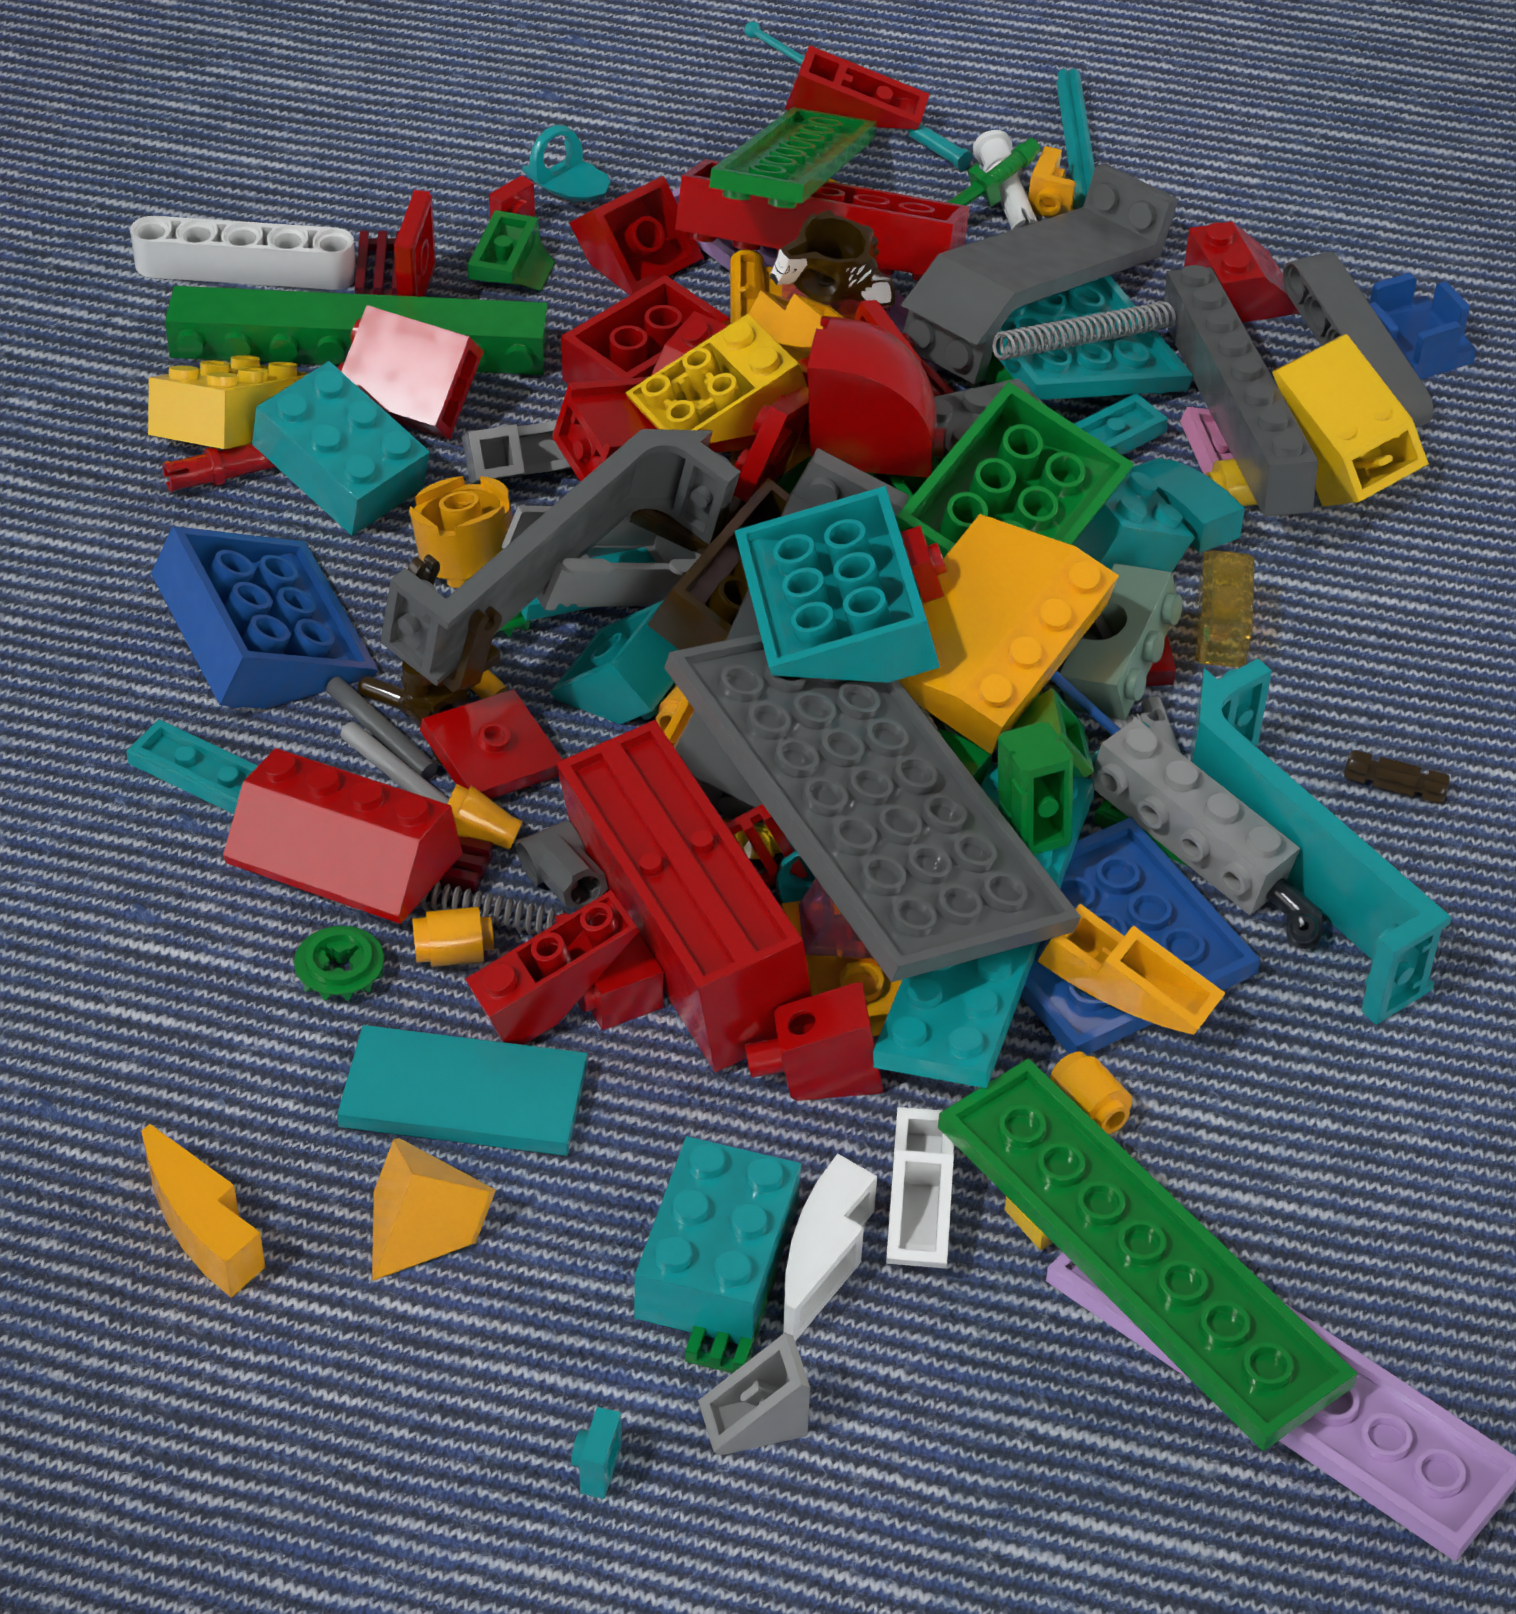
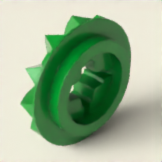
(339, 945)

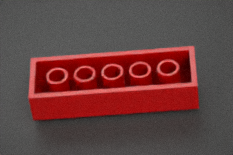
(907, 227)

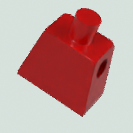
(821, 1046)

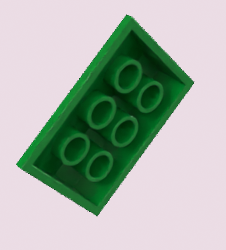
(1021, 469)

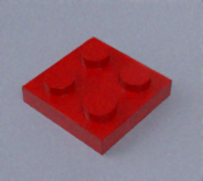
(777, 436)

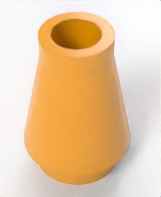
(482, 818)

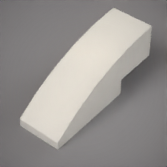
(920, 1191)
(827, 1241)

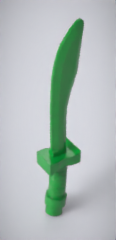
(988, 183)

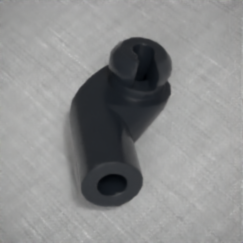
(1302, 915)

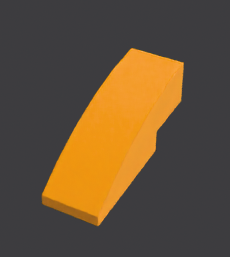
(792, 320)
(1131, 974)
(203, 1214)

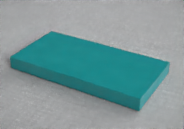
(463, 1090)

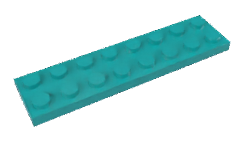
(958, 1016)

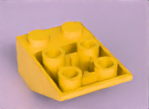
(720, 383)
(215, 402)
(1350, 422)

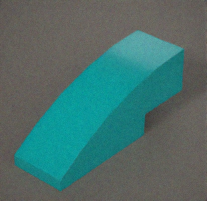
(1205, 506)

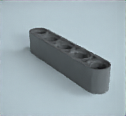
(1337, 307)

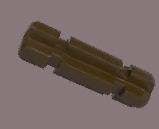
(1397, 776)

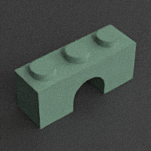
(1139, 617)

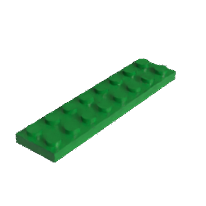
(792, 157)
(1148, 1254)

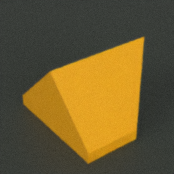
(423, 1209)

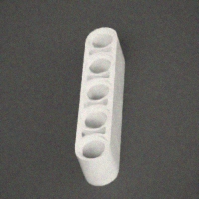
(243, 252)

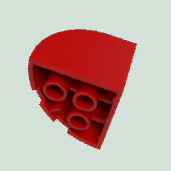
(871, 400)

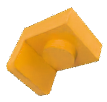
(1049, 190)

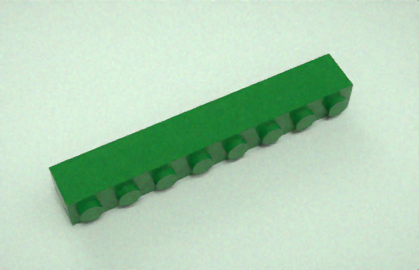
(319, 325)

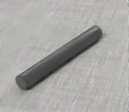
(381, 728)

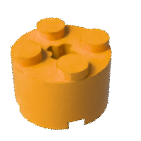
(461, 525)

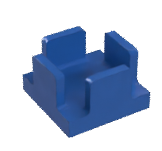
(1424, 330)

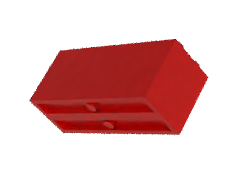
(687, 889)

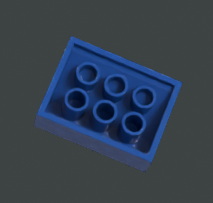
(258, 616)

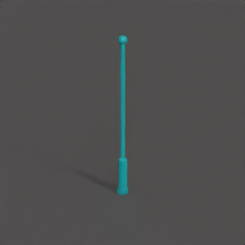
(957, 156)

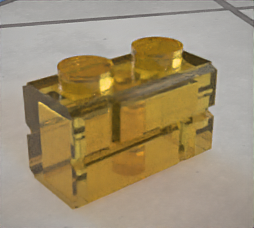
(1224, 609)

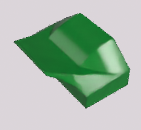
(511, 252)

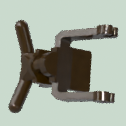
(420, 696)

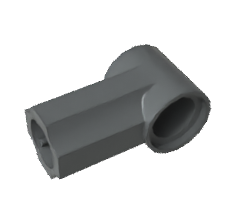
(560, 862)

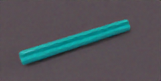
(1076, 132)

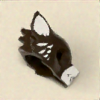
(834, 262)

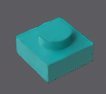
(597, 1452)

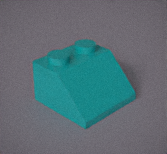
(620, 671)

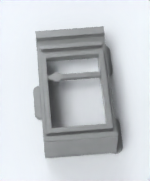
(605, 584)

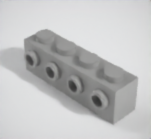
(1192, 815)

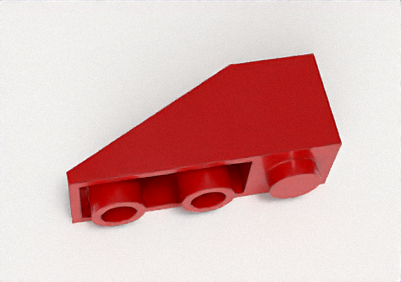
(550, 973)

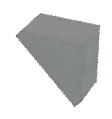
(759, 1401)

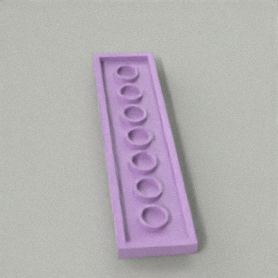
(1373, 1439)

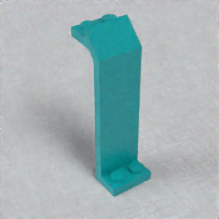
(1334, 865)

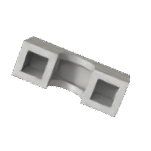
(512, 452)

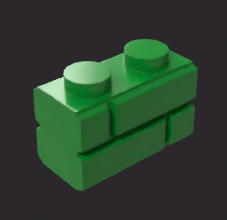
(1036, 786)

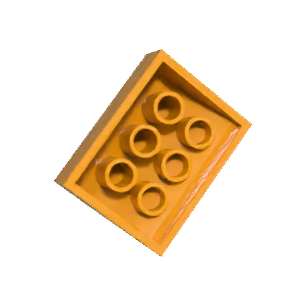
(1004, 625)

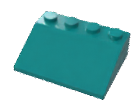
(837, 593)

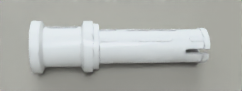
(990, 150)

